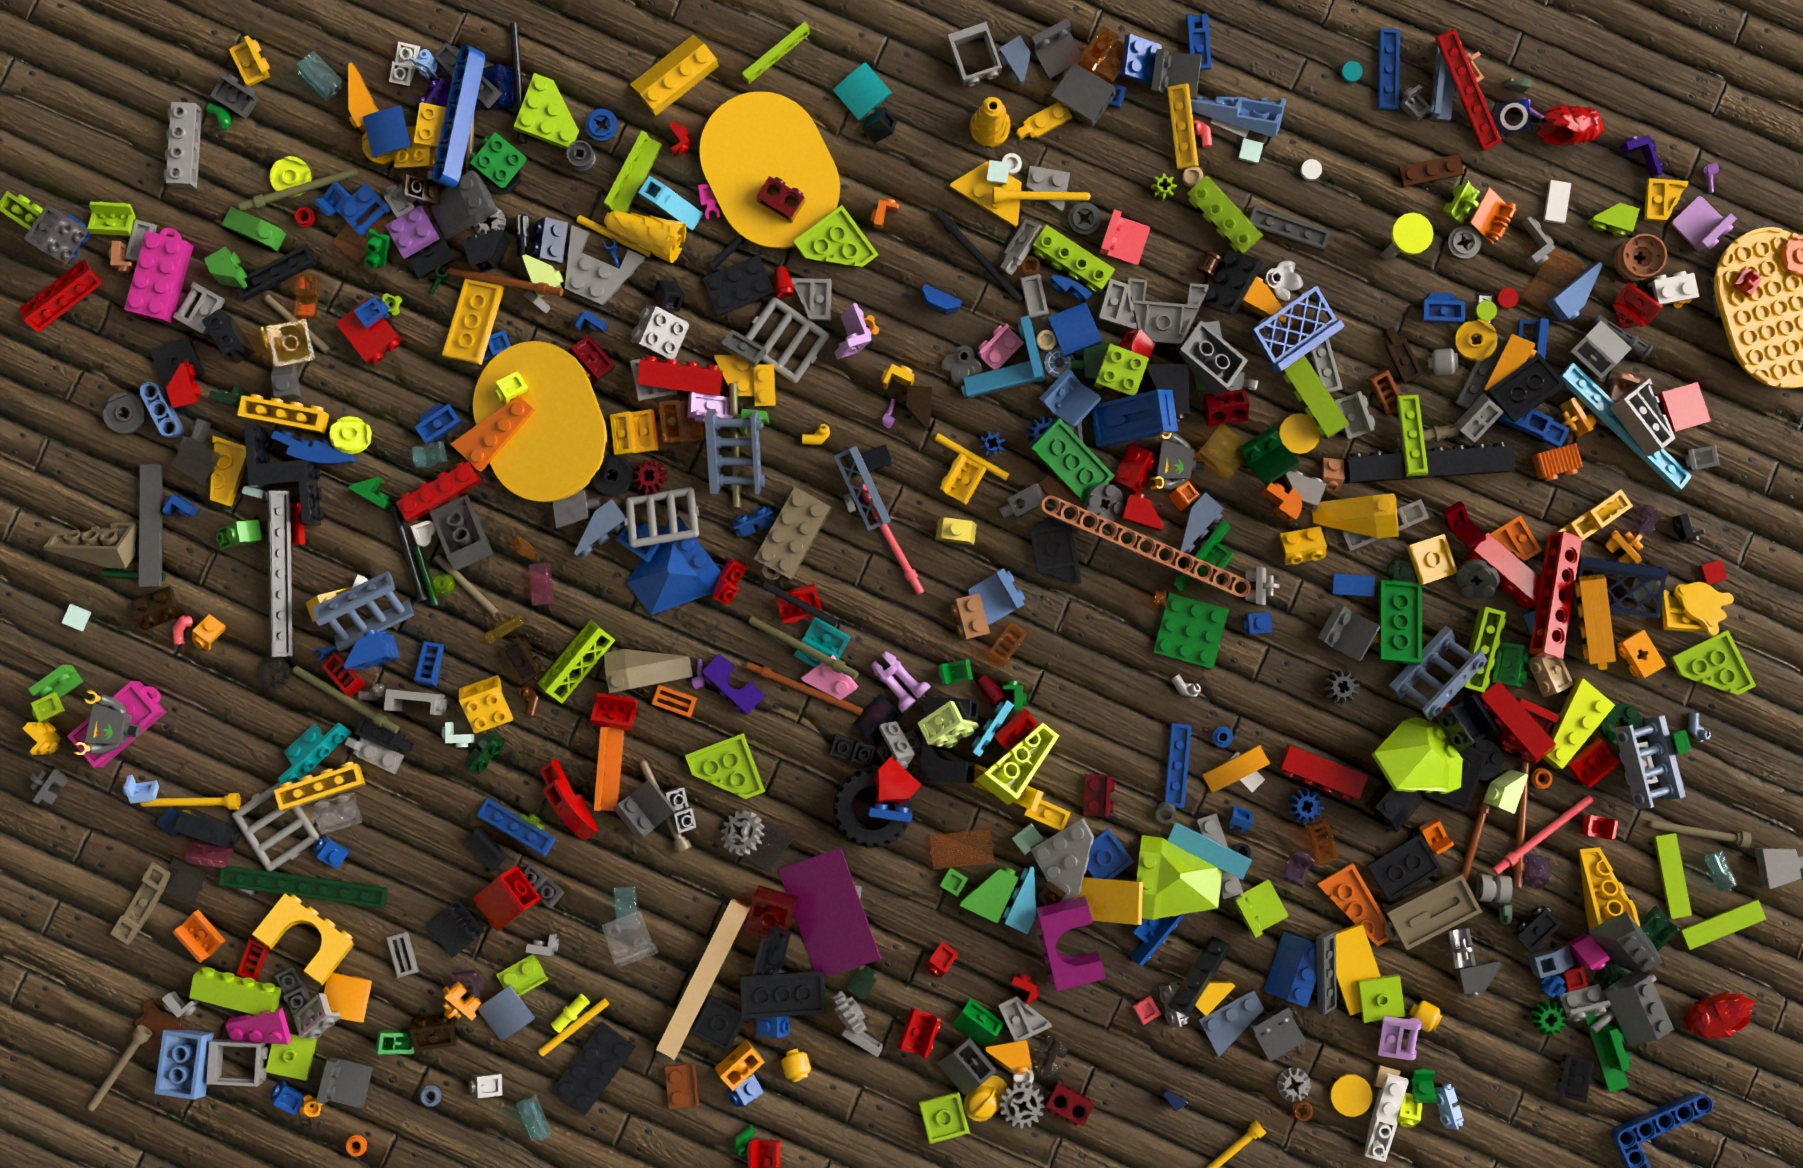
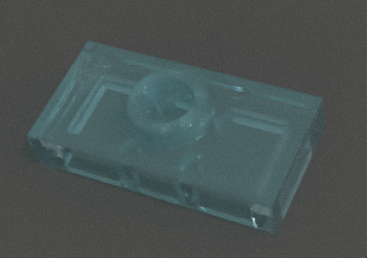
(625, 901)

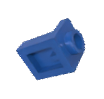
(372, 311)
(594, 322)
(184, 506)
(1257, 623)
(286, 1097)

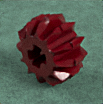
(658, 473)

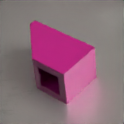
(1588, 952)

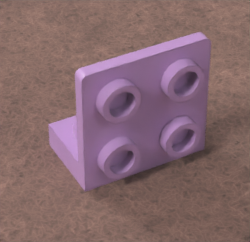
(857, 332)

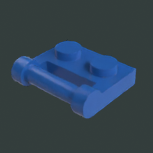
(359, 205)

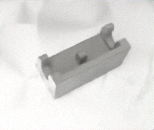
(1479, 417)

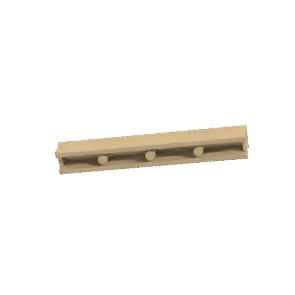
(703, 978)

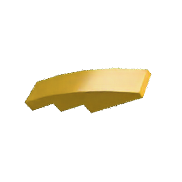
(1598, 516)

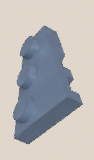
(1230, 1020)

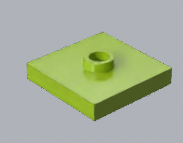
(1381, 998)
(292, 1059)
(944, 1117)

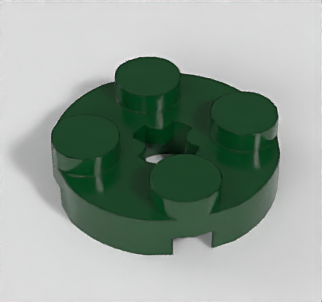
(1620, 710)

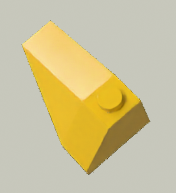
(1364, 515)
(1601, 890)

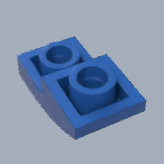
(1064, 284)

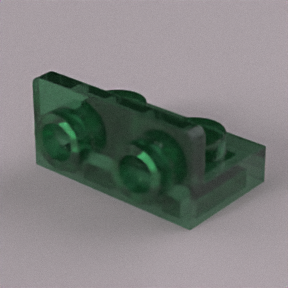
(1658, 927)

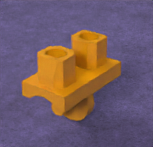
(1576, 417)
(1618, 541)
(454, 996)

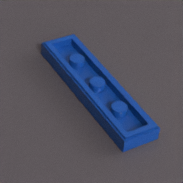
(1388, 69)
(1177, 764)
(516, 827)

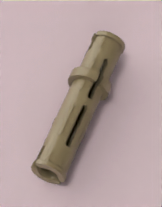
(1434, 434)

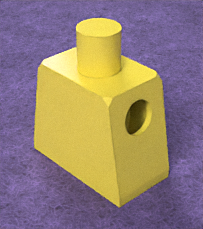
(956, 531)

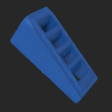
(420, 671)

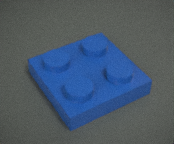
(1139, 59)
(899, 814)
(1107, 856)

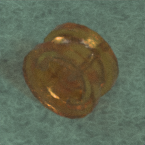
(1030, 259)
(1159, 597)
(1306, 1117)

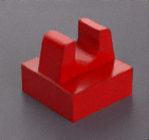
(1747, 281)

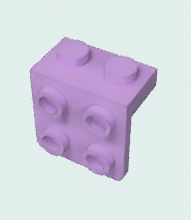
(1702, 224)

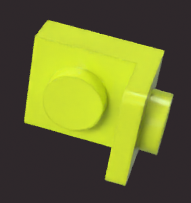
(510, 387)
(1409, 1112)

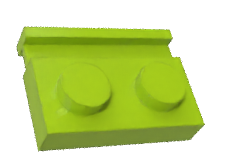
(523, 975)

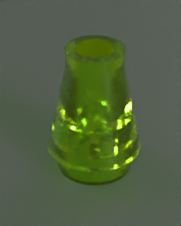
(447, 586)

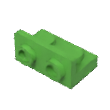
(746, 414)
(59, 681)

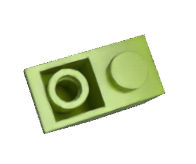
(1617, 219)

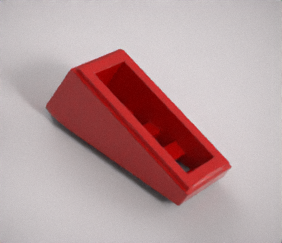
(351, 684)
(256, 946)

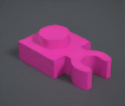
(708, 199)

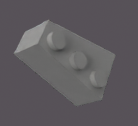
(1643, 418)

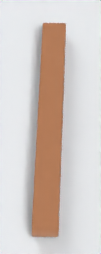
(1152, 553)

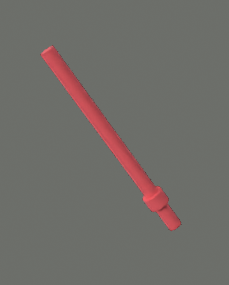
(910, 574)
(1512, 857)

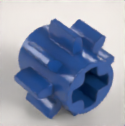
(986, 445)
(1552, 986)

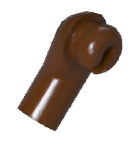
(532, 699)

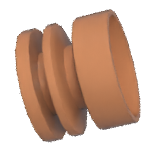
(1650, 252)

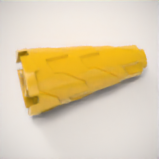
(990, 123)
(650, 233)

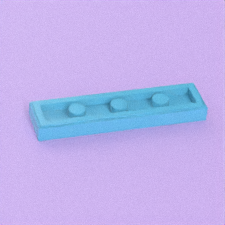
(1209, 850)

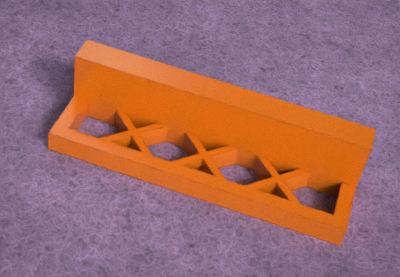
(608, 769)

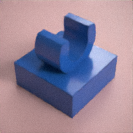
(1241, 818)

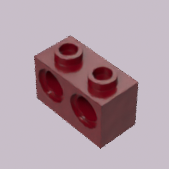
(777, 202)
(1226, 408)
(1072, 1099)

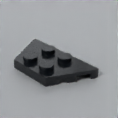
(1055, 549)

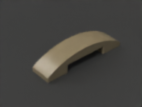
(142, 904)

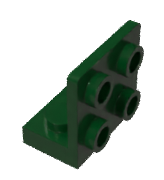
(1268, 456)

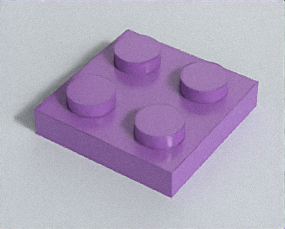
(412, 232)

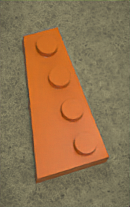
(491, 435)
(1355, 900)

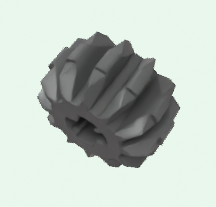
(1347, 683)

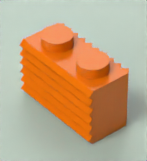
(1557, 461)

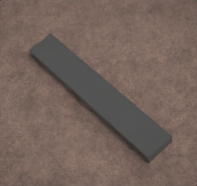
(150, 525)

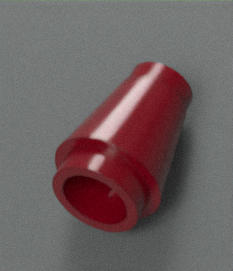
(992, 693)

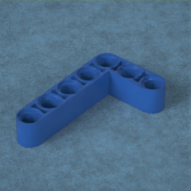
(1653, 1129)

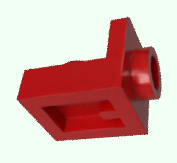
(941, 960)

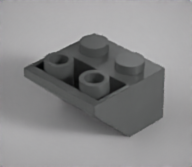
(967, 1065)

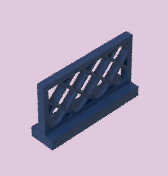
(1627, 569)

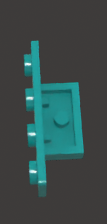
(311, 750)

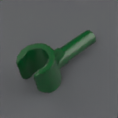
(439, 278)

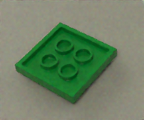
(1190, 631)

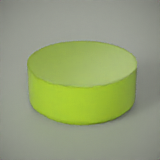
(1485, 310)

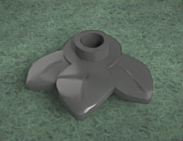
(961, 367)

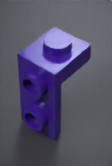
(1648, 149)

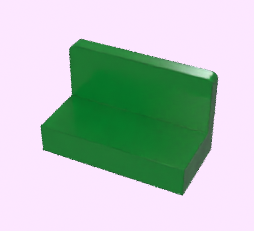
(978, 1023)

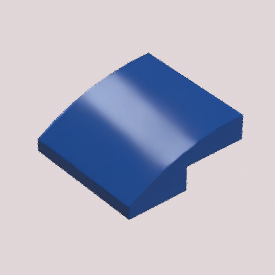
(387, 131)
(1074, 329)

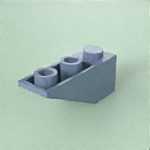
(1199, 517)
(603, 523)

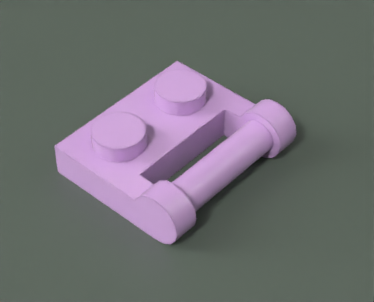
(1392, 1035)

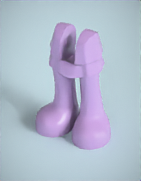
(915, 687)

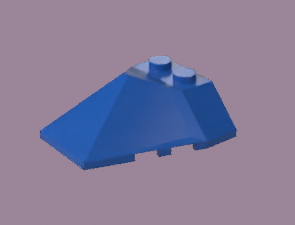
(675, 574)

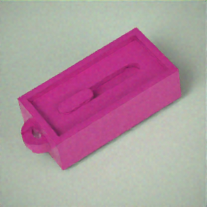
(159, 276)
(144, 711)

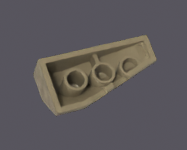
(104, 547)
(637, 669)

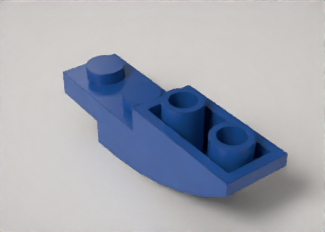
(1539, 426)
(319, 453)

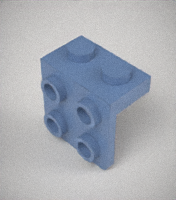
(1069, 399)
(998, 595)

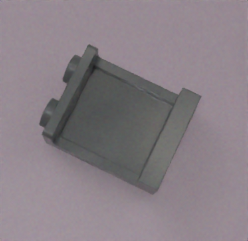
(1083, 93)

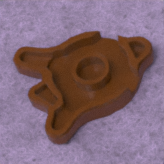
(157, 1021)

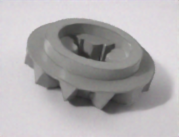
(499, 223)
(1467, 234)
(1284, 1081)

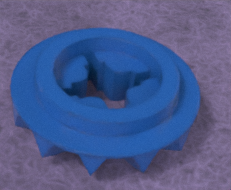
(601, 115)

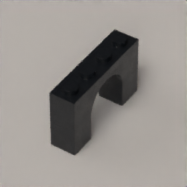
(934, 763)

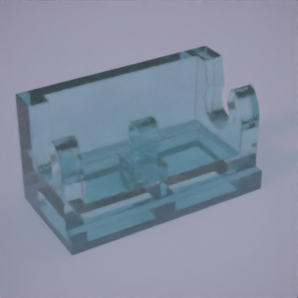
(319, 75)

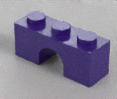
(718, 673)

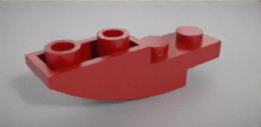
(568, 806)

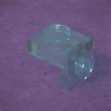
(429, 455)

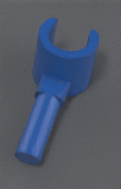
(612, 250)
(325, 651)

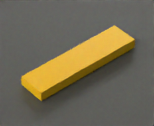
(1182, 126)

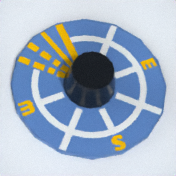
(1056, 363)

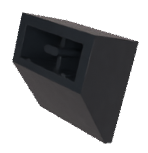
(486, 250)

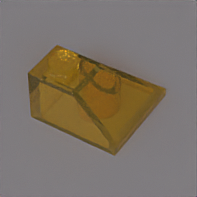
(287, 342)
(1222, 451)

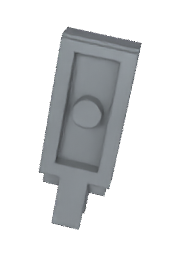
(1020, 245)
(376, 754)

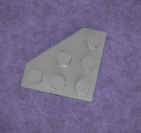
(1066, 858)

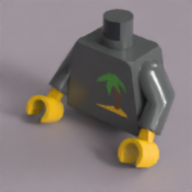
(1174, 462)
(107, 725)

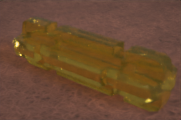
(504, 628)

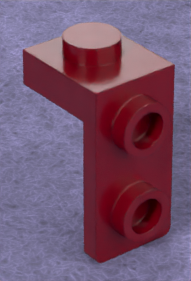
(1461, 526)

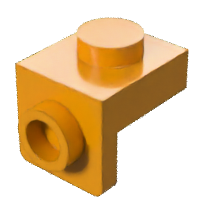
(207, 632)

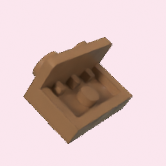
(970, 616)

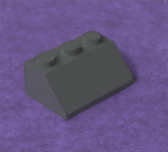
(1626, 943)
(1638, 1008)

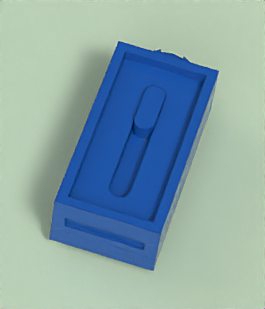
(1134, 418)

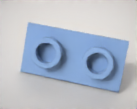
(425, 64)
(1450, 1116)

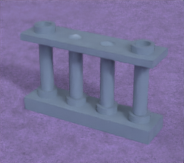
(715, 461)
(357, 597)
(1432, 655)
(1664, 760)

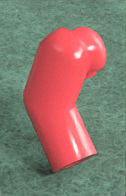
(1204, 132)
(179, 627)

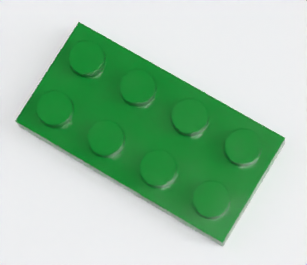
(1070, 459)
(1400, 622)

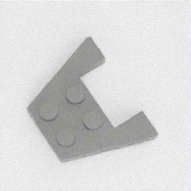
(592, 277)
(1166, 321)

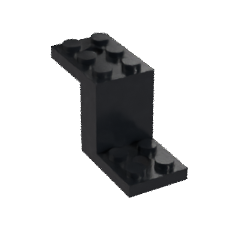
(285, 474)

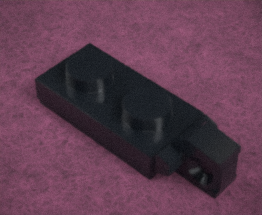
(382, 736)

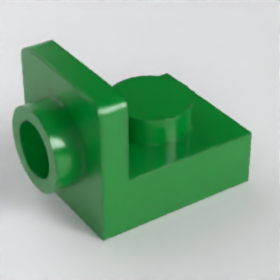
(1680, 742)
(1423, 1086)

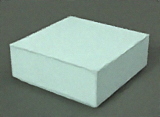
(1250, 151)
(998, 172)
(254, 492)
(76, 617)

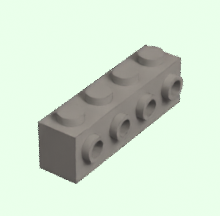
(183, 145)

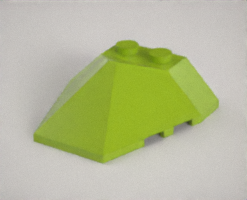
(1420, 758)
(1175, 880)

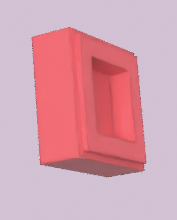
(1146, 1009)

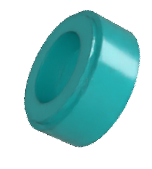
(1351, 72)

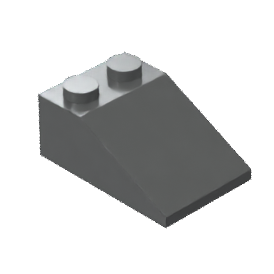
(463, 205)
(1212, 359)
(461, 533)

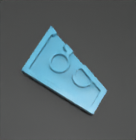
(991, 726)

